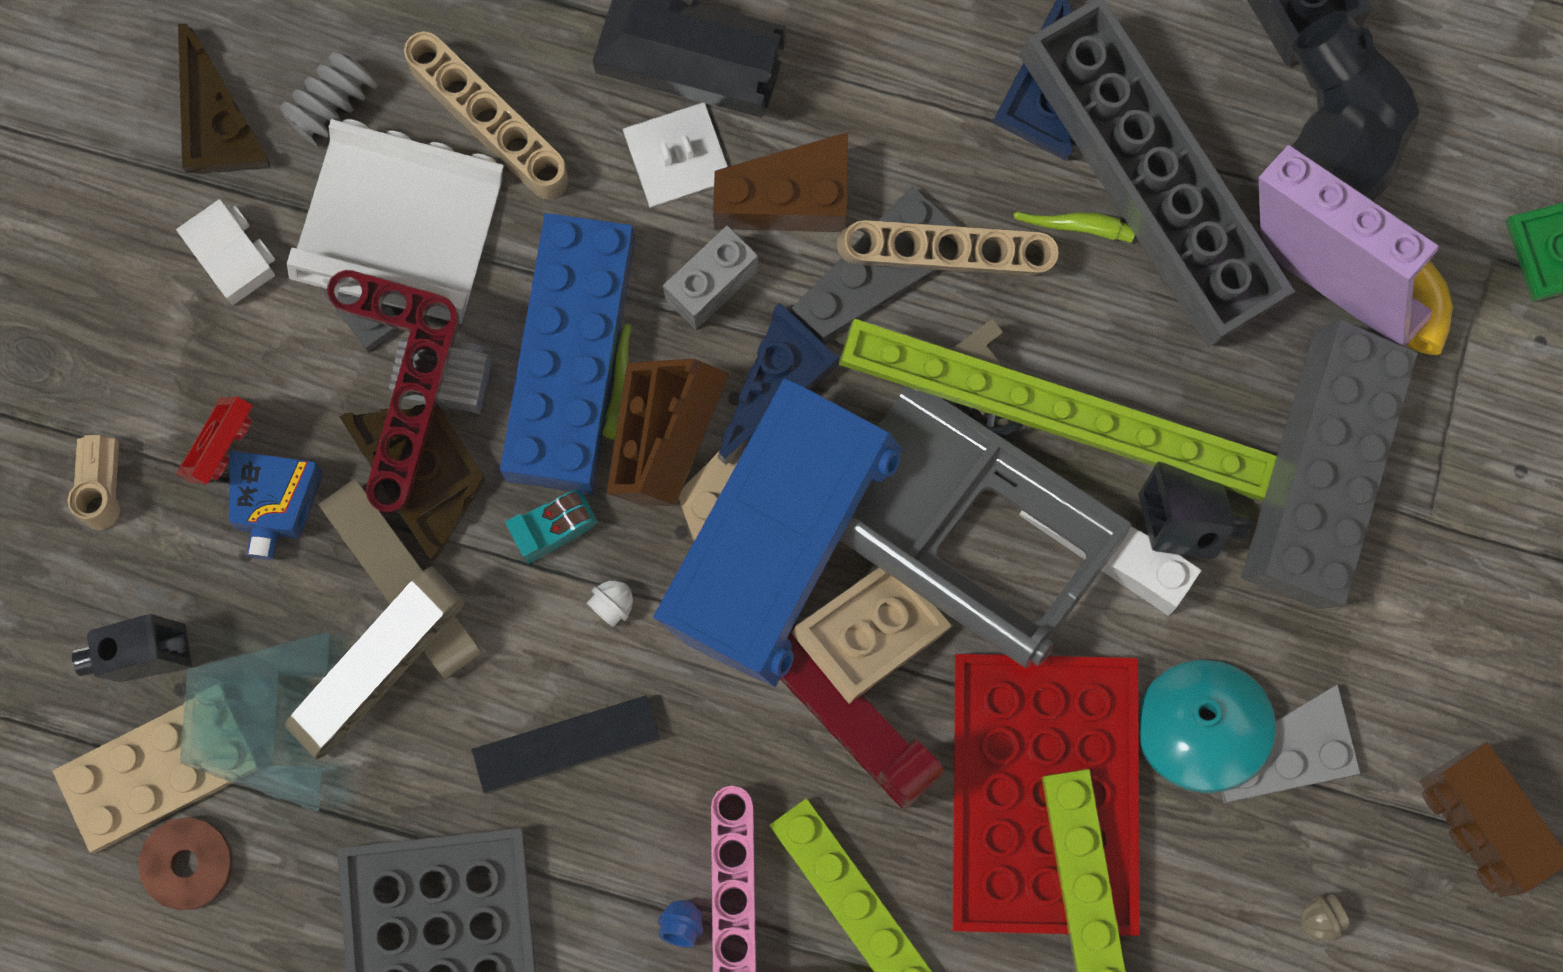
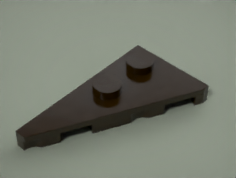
(211, 123)

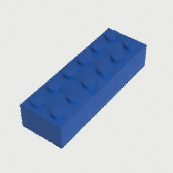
(568, 353)

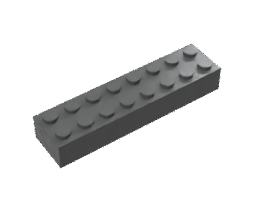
(1155, 171)

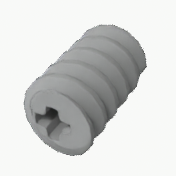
(326, 96)

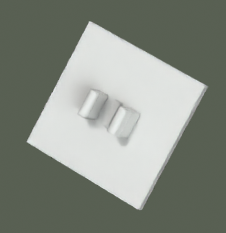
(675, 154)

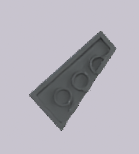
(855, 290)

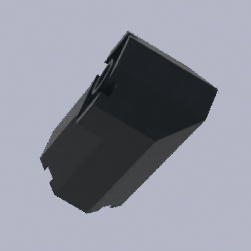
(692, 52)

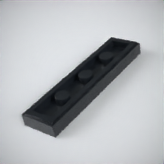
(565, 744)

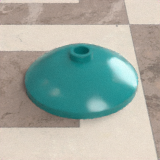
(1201, 752)

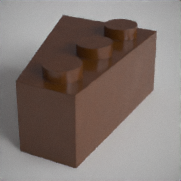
(786, 190)
(661, 428)

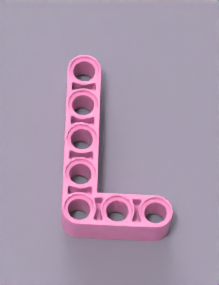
(727, 878)

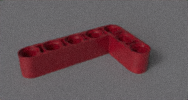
(408, 380)
(897, 767)

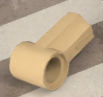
(94, 478)

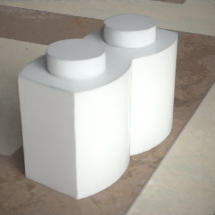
(226, 252)

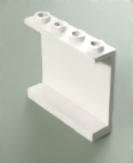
(397, 215)

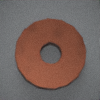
(159, 857)

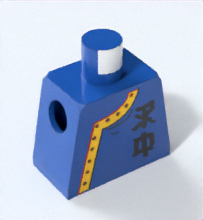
(270, 498)

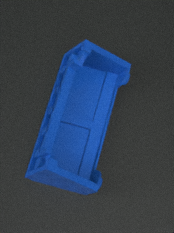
(774, 531)

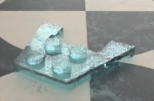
(233, 719)

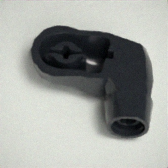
(1361, 103)

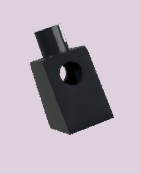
(1188, 513)
(134, 649)

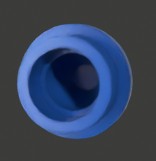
(681, 924)

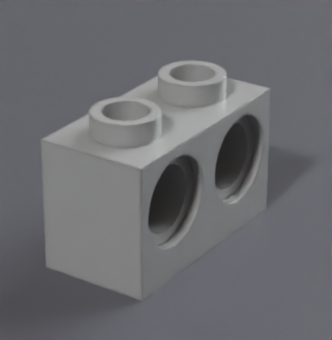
(711, 277)

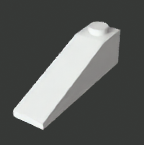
(1150, 574)

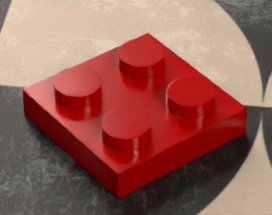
(207, 454)

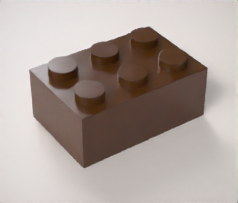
(1493, 822)

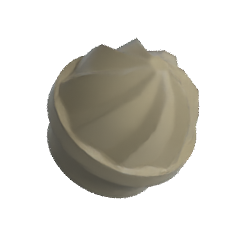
(1324, 918)

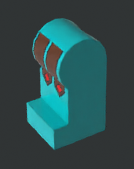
(551, 525)

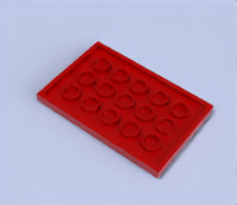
(1008, 736)

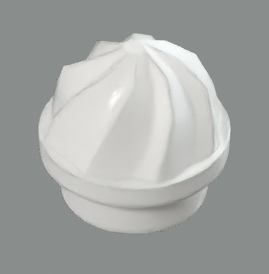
(611, 601)

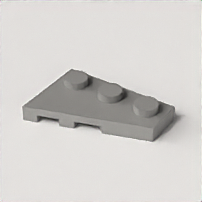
(1308, 749)

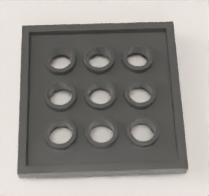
(455, 858)

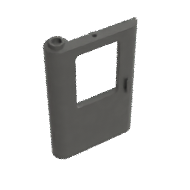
(939, 477)

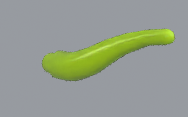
(1085, 222)
(620, 365)

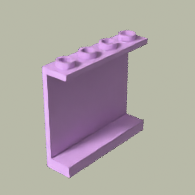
(1343, 245)

